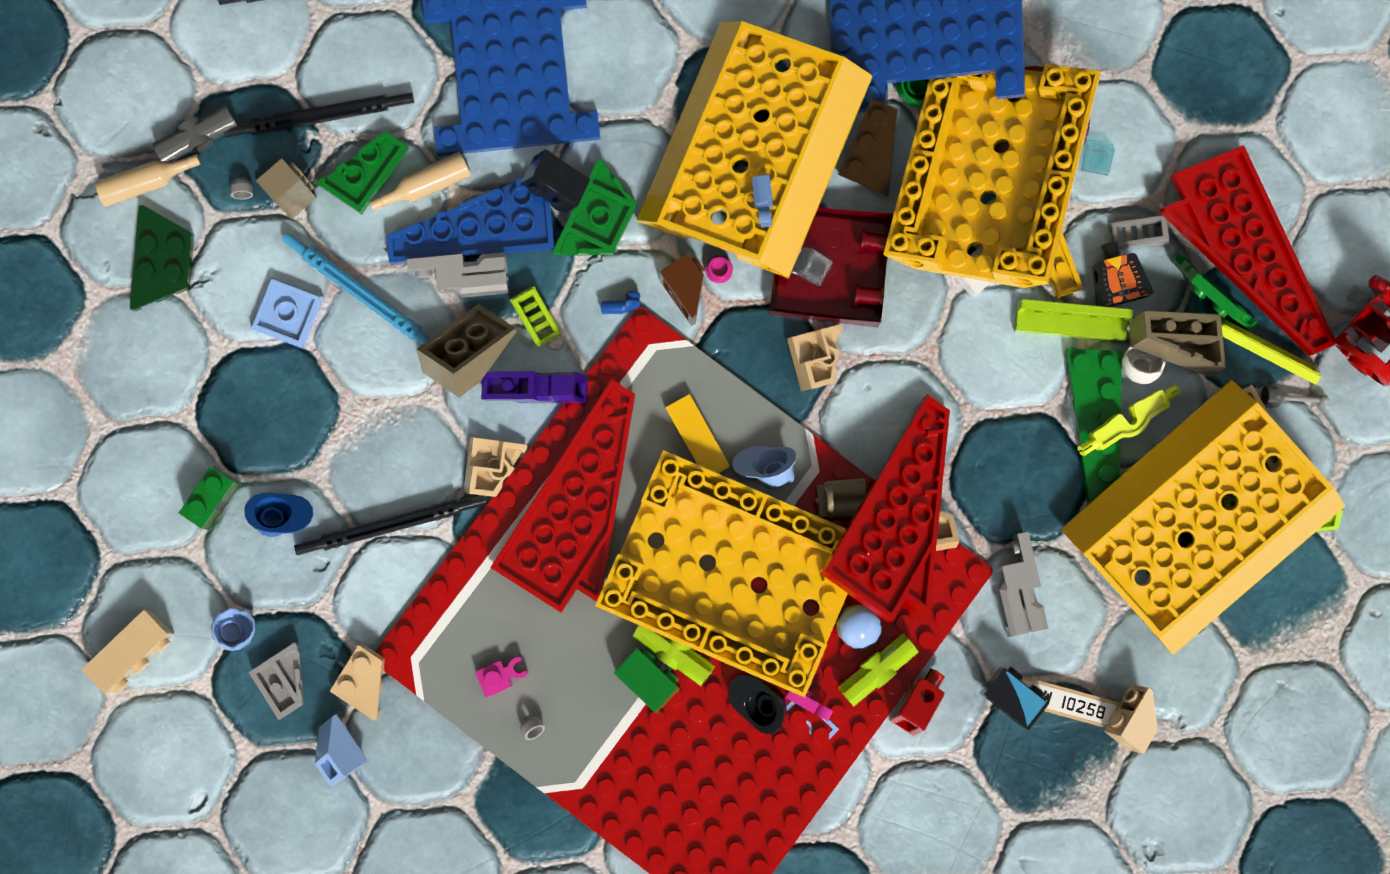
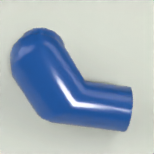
(622, 306)

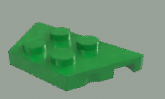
(599, 219)
(1205, 287)

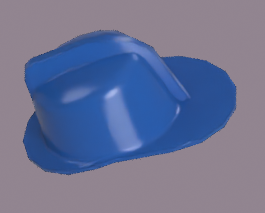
(278, 513)

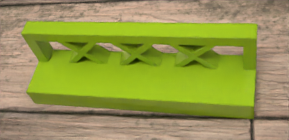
(1072, 320)

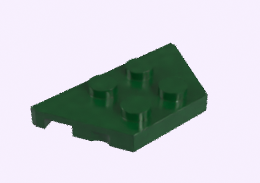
(160, 259)

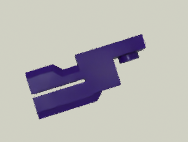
(534, 387)

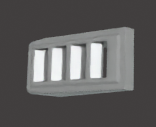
(1148, 221)

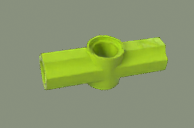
(676, 655)
(878, 669)

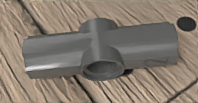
(194, 135)

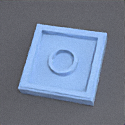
(287, 313)

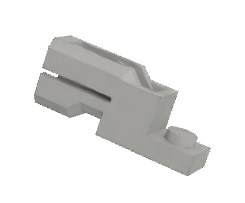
(465, 278)
(1015, 592)

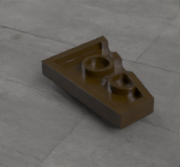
(872, 149)

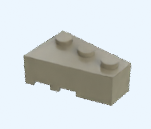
(287, 187)
(1181, 338)

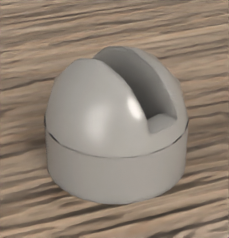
(241, 188)
(532, 727)

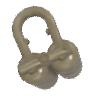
(840, 498)

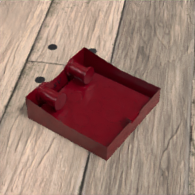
(856, 278)

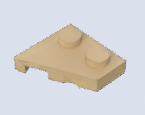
(361, 681)

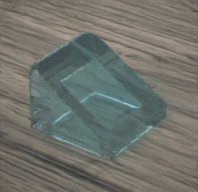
(1098, 157)
(811, 266)

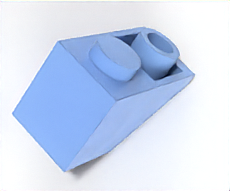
(337, 751)

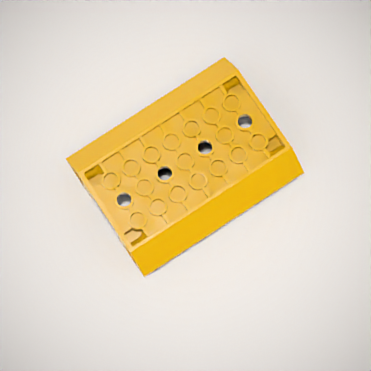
(796, 146)
(956, 165)
(1181, 490)
(717, 608)

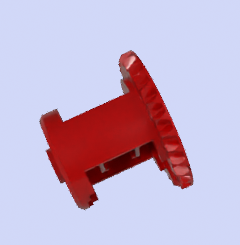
(1374, 329)

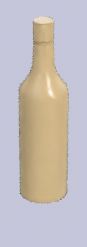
(141, 179)
(425, 181)

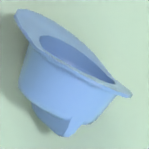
(767, 464)

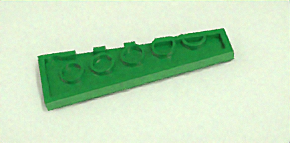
(1096, 397)

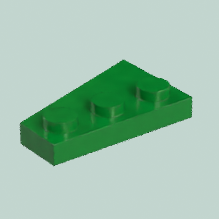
(365, 173)

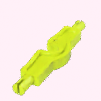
(1118, 427)

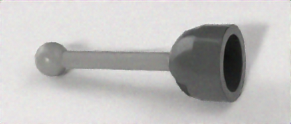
(1274, 396)

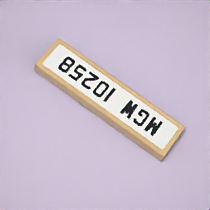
(1075, 704)

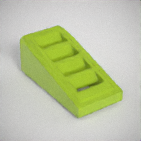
(522, 296)

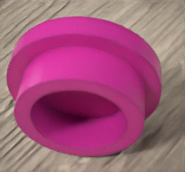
(719, 269)

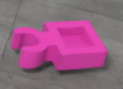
(496, 676)
(809, 704)

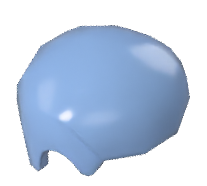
(858, 626)
(233, 629)

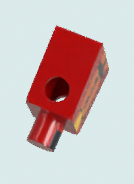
(914, 713)

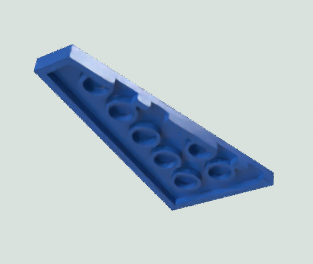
(494, 222)

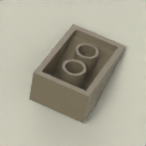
(465, 350)

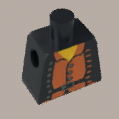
(1119, 278)

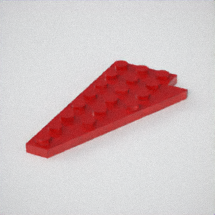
(1237, 230)
(570, 523)
(893, 535)

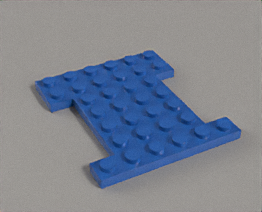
(931, 41)
(509, 76)

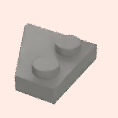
(281, 681)

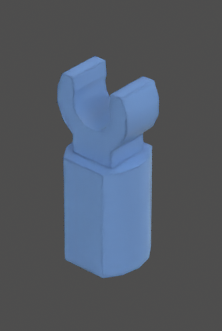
(763, 198)

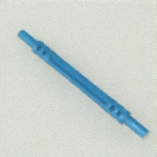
(356, 289)

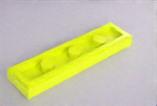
(1270, 351)

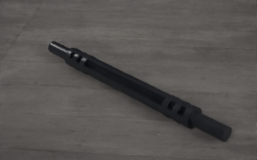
(320, 114)
(391, 524)

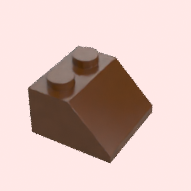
(684, 284)

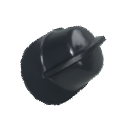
(758, 703)

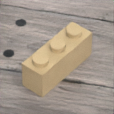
(128, 652)

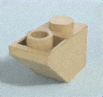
(1134, 720)

